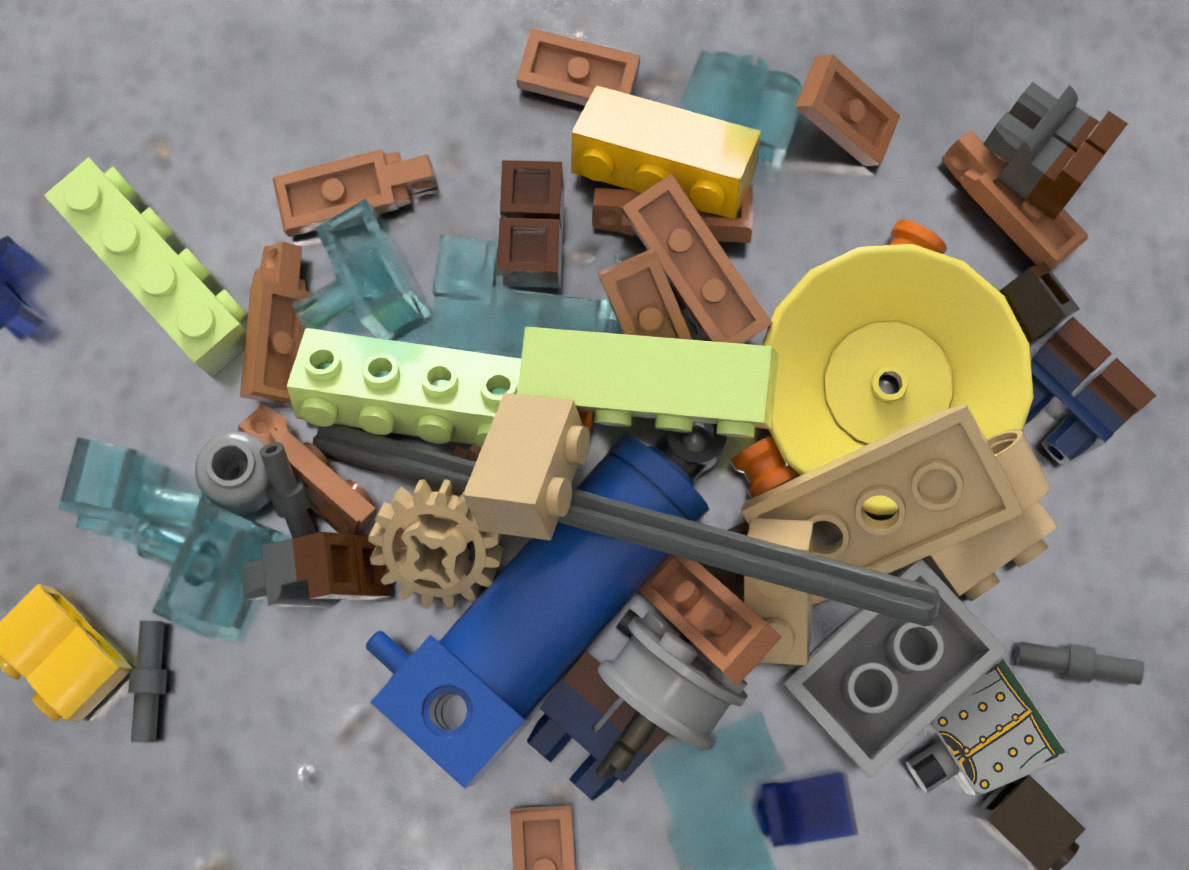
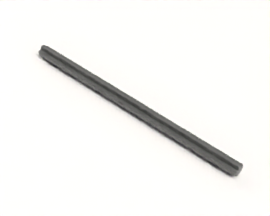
(660, 531)

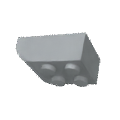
(890, 677)

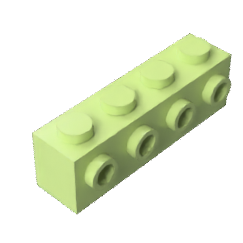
(157, 276)
(653, 379)
(399, 387)

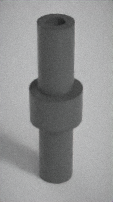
(287, 491)
(1080, 663)
(147, 681)

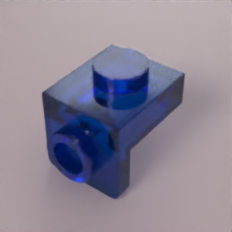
(13, 307)
(807, 810)

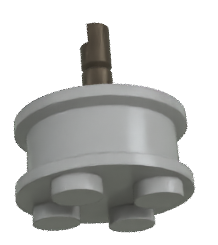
(668, 687)

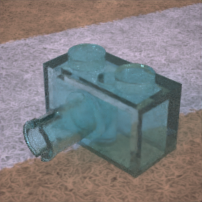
(747, 96)
(369, 278)
(122, 491)
(205, 572)

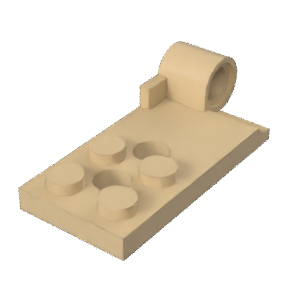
(937, 473)

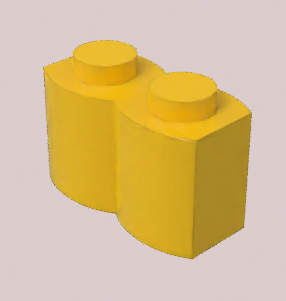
(59, 655)

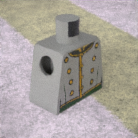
(987, 737)

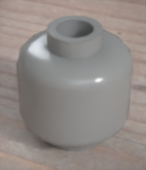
(220, 464)

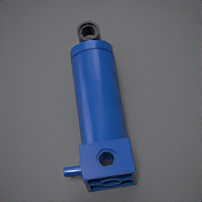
(537, 614)

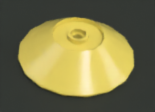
(897, 316)

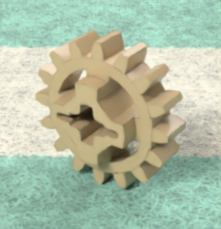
(436, 548)

